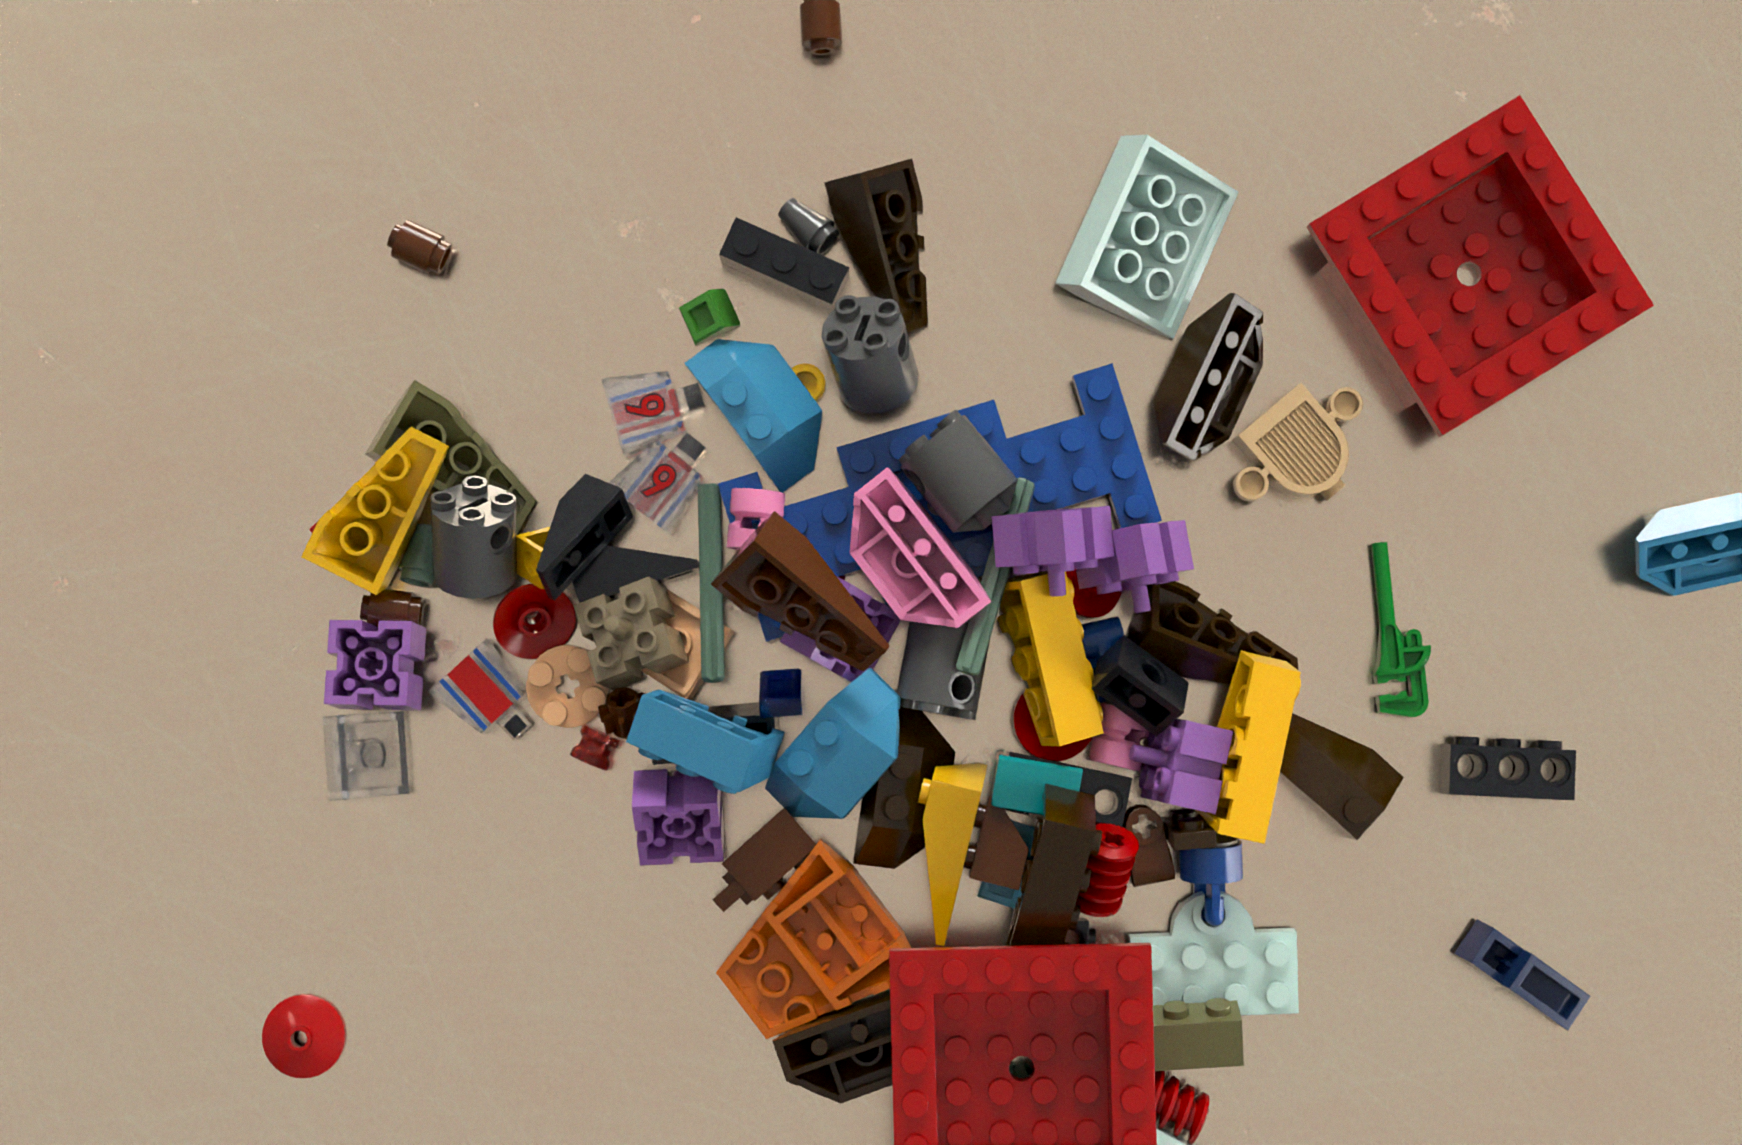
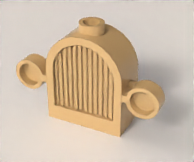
(1297, 446)

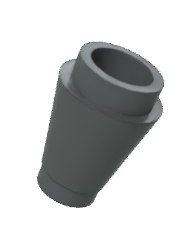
(808, 226)

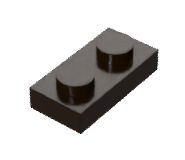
(1188, 830)

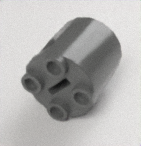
(870, 353)
(959, 475)
(474, 539)
(930, 673)

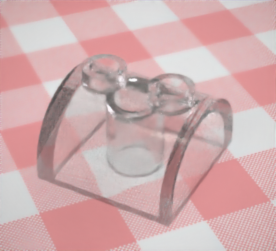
(365, 755)

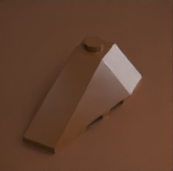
(791, 583)

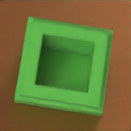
(709, 315)

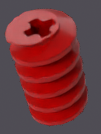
(1109, 871)
(1180, 1106)

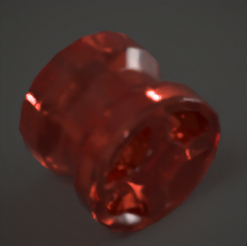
(595, 747)

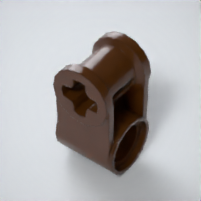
(1153, 859)

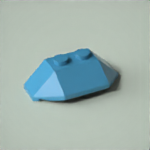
(762, 405)
(1692, 546)
(840, 751)

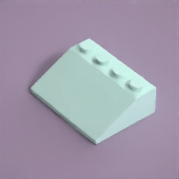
(1147, 235)

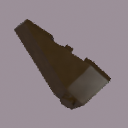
(880, 226)
(1194, 637)
(1337, 776)

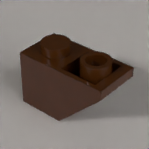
(1000, 849)

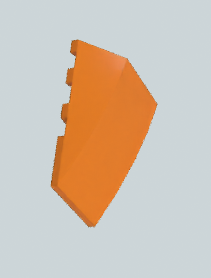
(813, 947)

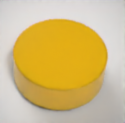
(812, 379)

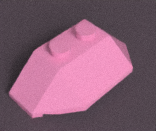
(911, 556)

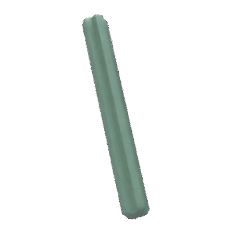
(994, 583)
(710, 598)

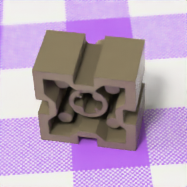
(630, 633)

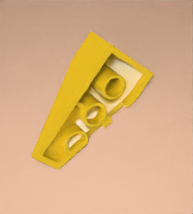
(377, 516)
(947, 825)

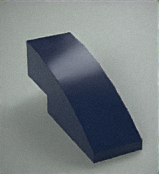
(1522, 974)

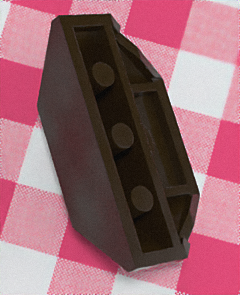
(1210, 377)
(890, 811)
(841, 1051)

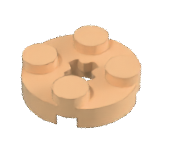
(546, 676)

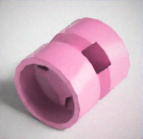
(750, 505)
(1118, 737)

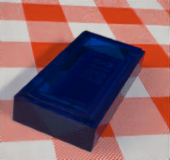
(780, 693)

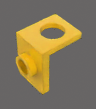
(528, 554)

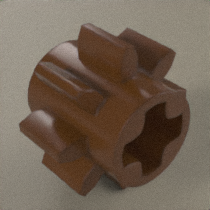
(619, 711)

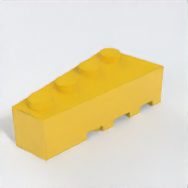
(1051, 659)
(1260, 716)

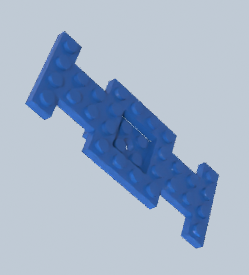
(1064, 461)

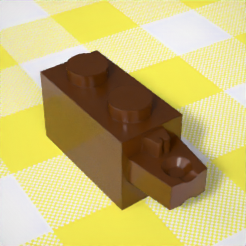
(764, 859)

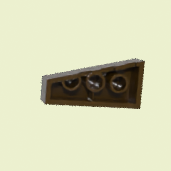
(1058, 869)

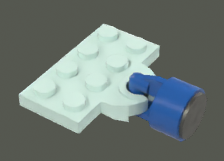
(1215, 945)

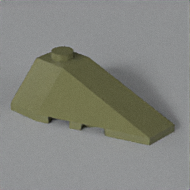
(467, 450)

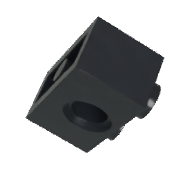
(1140, 685)

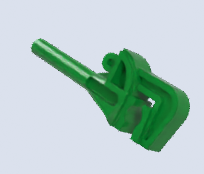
(1397, 653)

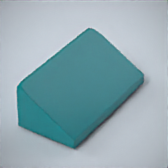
(1021, 782)

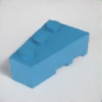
(703, 742)

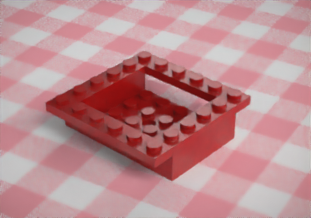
(1522, 233)
(1066, 1007)

